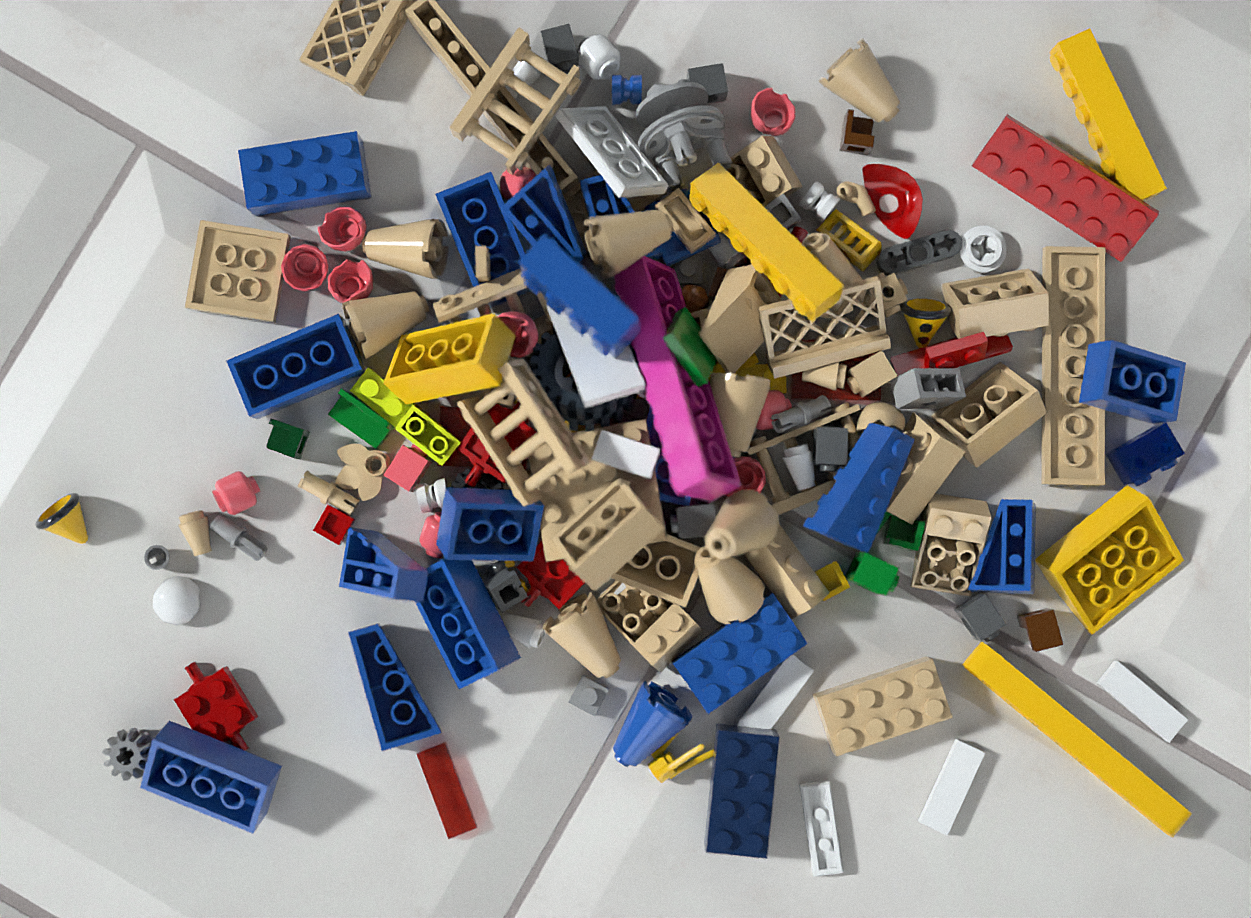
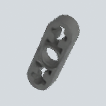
(937, 238)

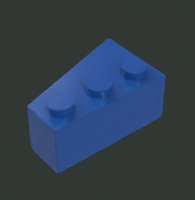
(543, 210)
(1009, 552)
(381, 568)

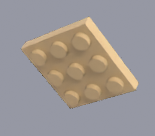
(237, 271)

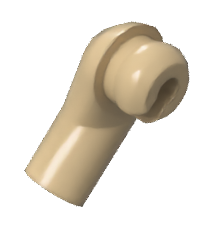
(856, 194)

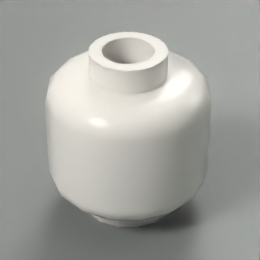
(598, 57)

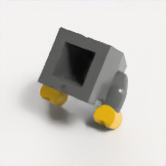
(503, 585)

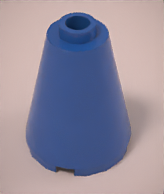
(649, 724)

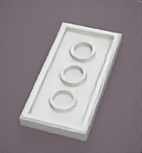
(612, 151)
(595, 375)

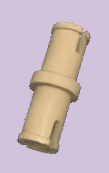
(328, 493)

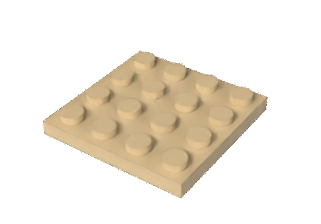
(571, 493)

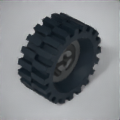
(551, 369)

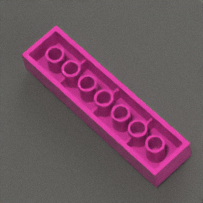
(682, 411)

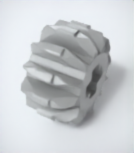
(120, 745)

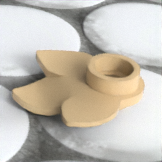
(359, 472)

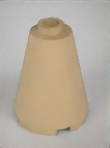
(862, 83)
(625, 238)
(410, 247)
(835, 262)
(383, 319)
(739, 406)
(742, 525)
(728, 587)
(585, 635)

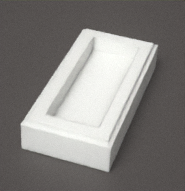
(626, 454)

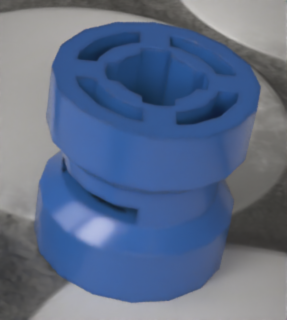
(626, 89)

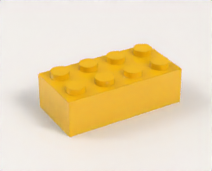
(450, 359)

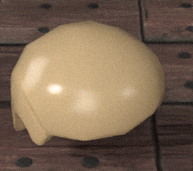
(882, 414)

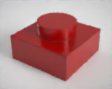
(334, 524)

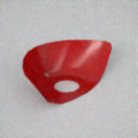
(886, 179)

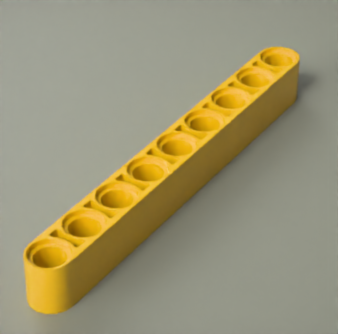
(1077, 739)

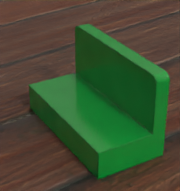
(360, 419)

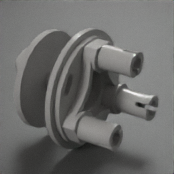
(679, 127)

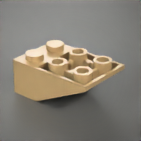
(764, 171)
(734, 321)
(950, 544)
(649, 623)

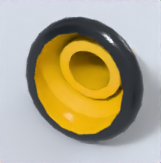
(924, 318)
(65, 519)

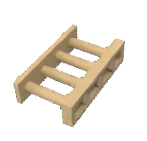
(502, 75)
(479, 296)
(545, 417)
(782, 499)

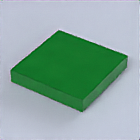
(689, 347)

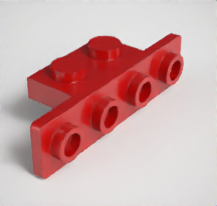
(952, 353)

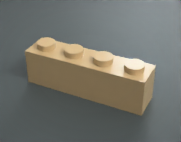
(788, 575)

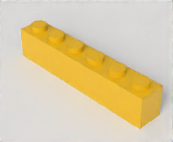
(1106, 115)
(765, 242)

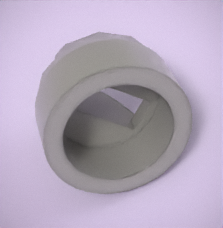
(153, 552)

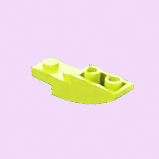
(406, 418)

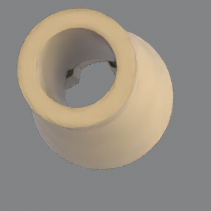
(828, 376)
(196, 531)

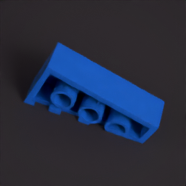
(863, 488)
(391, 694)

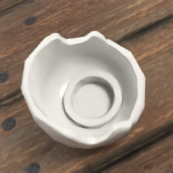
(176, 600)

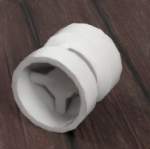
(824, 206)
(426, 495)

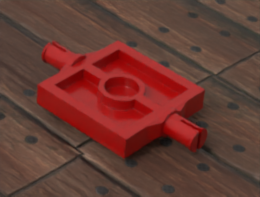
(477, 453)
(549, 579)
(216, 706)

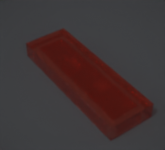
(447, 790)

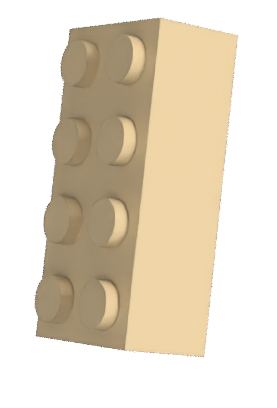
(882, 705)

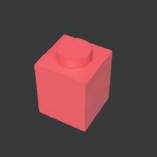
(408, 467)

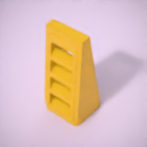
(866, 239)

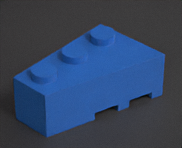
(603, 201)

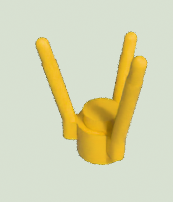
(667, 766)

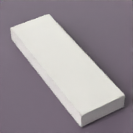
(776, 694)
(1142, 701)
(951, 787)
(821, 828)

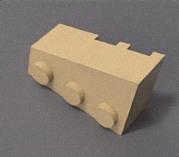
(925, 469)

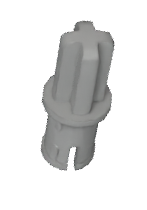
(238, 537)

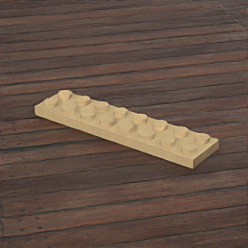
(1071, 430)

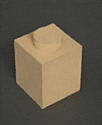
(870, 374)

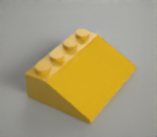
(1110, 558)

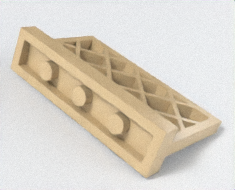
(371, 54)
(830, 349)

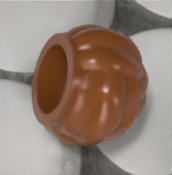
(695, 297)

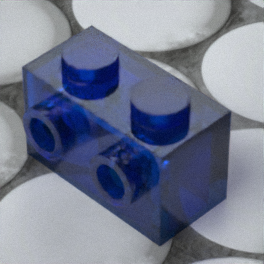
(1144, 454)

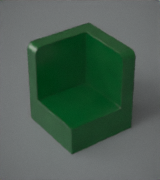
(287, 439)

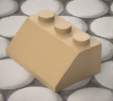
(997, 304)
(991, 414)
(607, 534)
(663, 570)

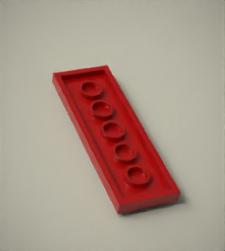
(1065, 188)

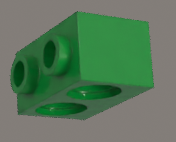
(872, 574)

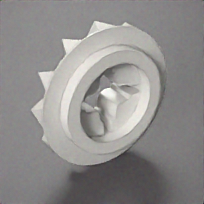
(994, 242)

